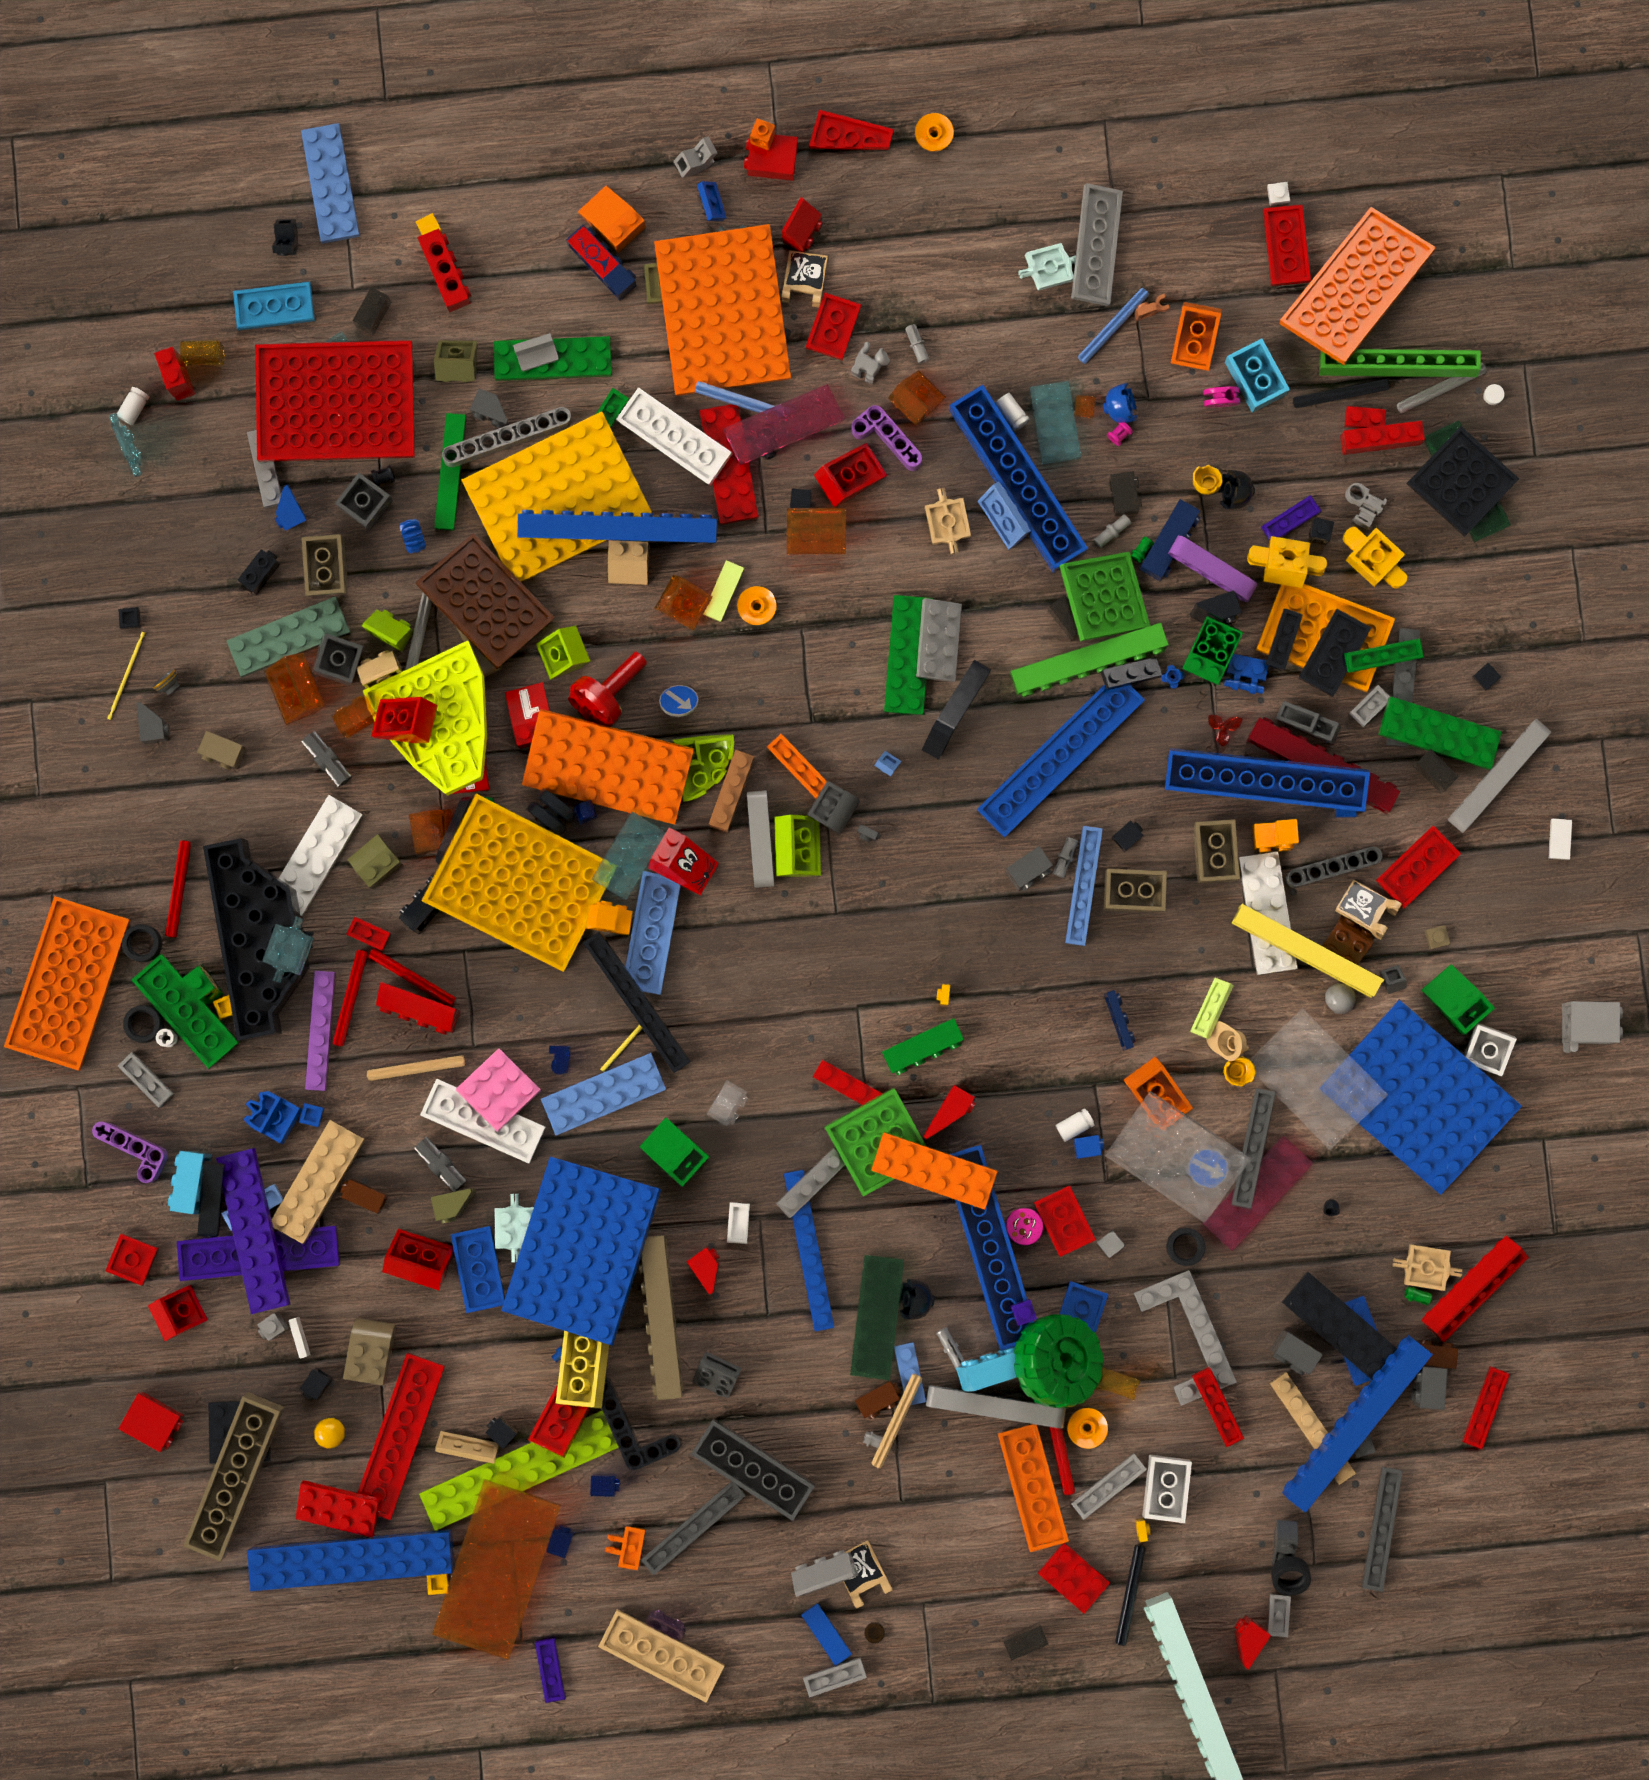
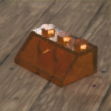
(816, 531)
(294, 688)

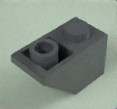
(488, 407)
(1284, 1540)

